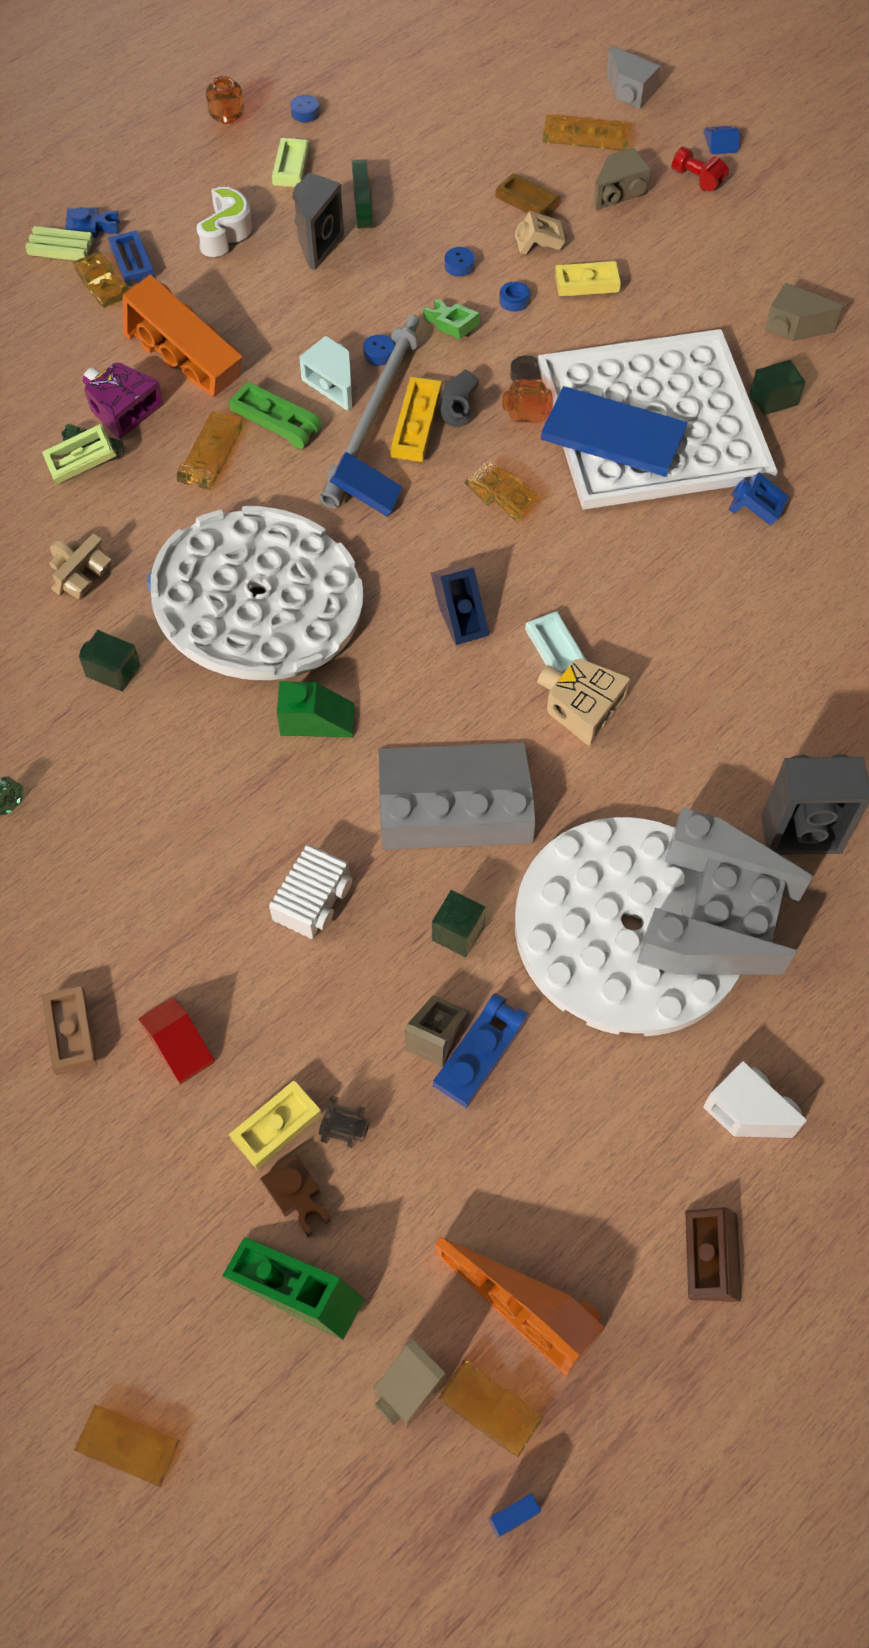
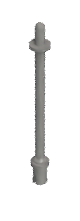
(404, 340)

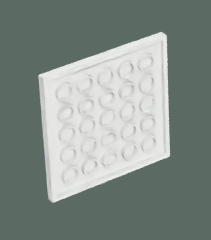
(676, 377)

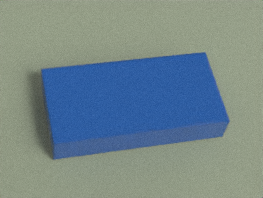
(366, 484)

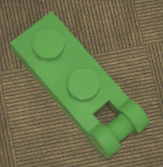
(275, 414)

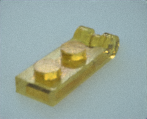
(210, 450)

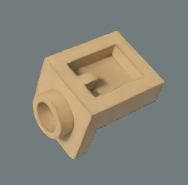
(539, 229)

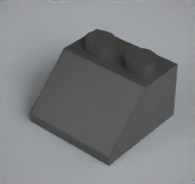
(318, 216)

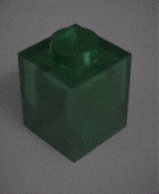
(777, 387)
(109, 660)
(458, 923)

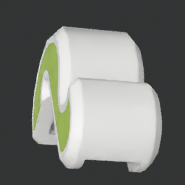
(229, 223)

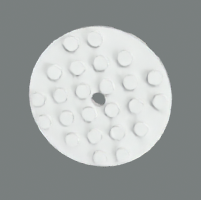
(290, 629)
(575, 934)

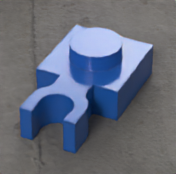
(90, 221)

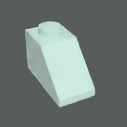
(328, 371)

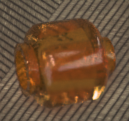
(225, 99)
(527, 401)

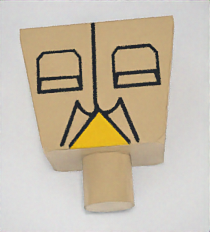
(584, 697)

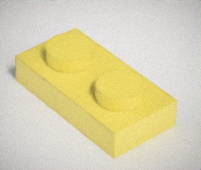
(587, 278)
(275, 1124)

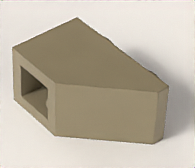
(621, 179)

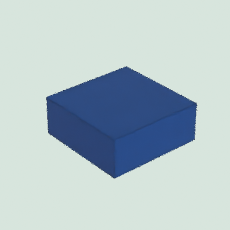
(514, 1515)

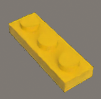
(416, 419)

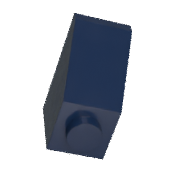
(460, 602)

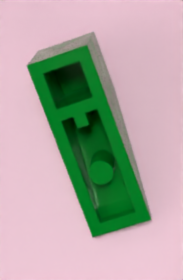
(295, 1287)

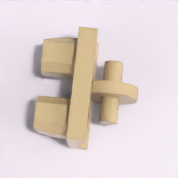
(69, 575)

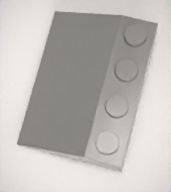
(455, 796)

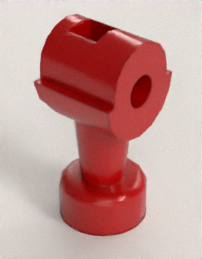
(709, 173)

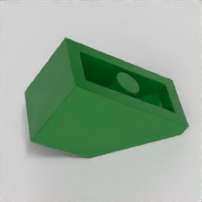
(313, 711)

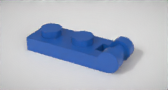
(480, 1051)

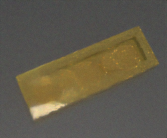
(586, 132)

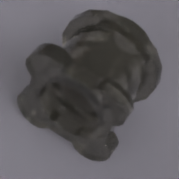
(343, 1123)

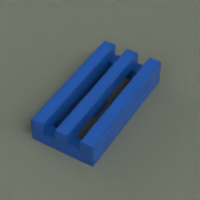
(136, 273)

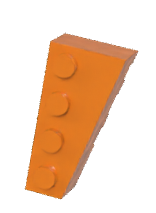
(179, 336)

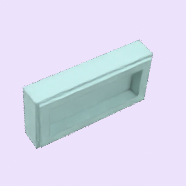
(553, 641)

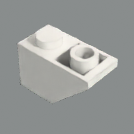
(752, 1108)

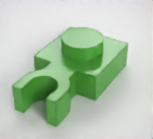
(454, 320)

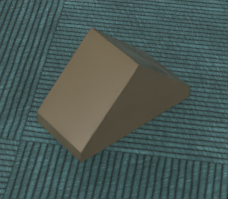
(435, 1030)

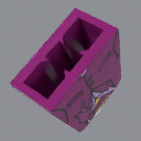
(121, 397)

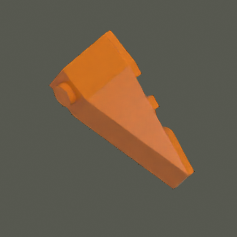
(542, 1314)

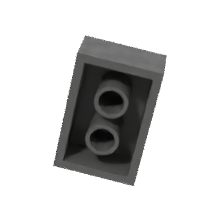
(815, 804)

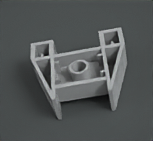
(733, 905)

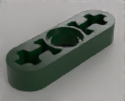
(361, 194)

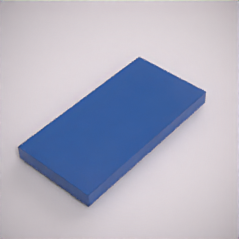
(614, 431)

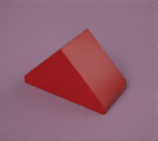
(177, 1040)

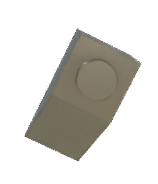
(802, 314)
(409, 1385)

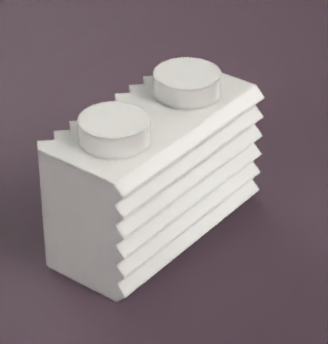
(310, 892)

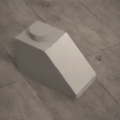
(631, 77)

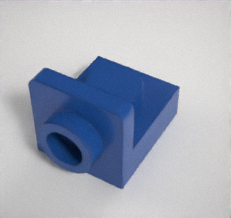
(760, 497)

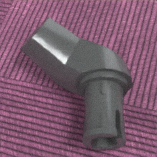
(455, 398)

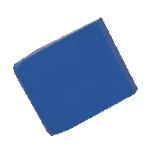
(722, 139)

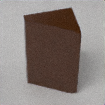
(713, 1255)

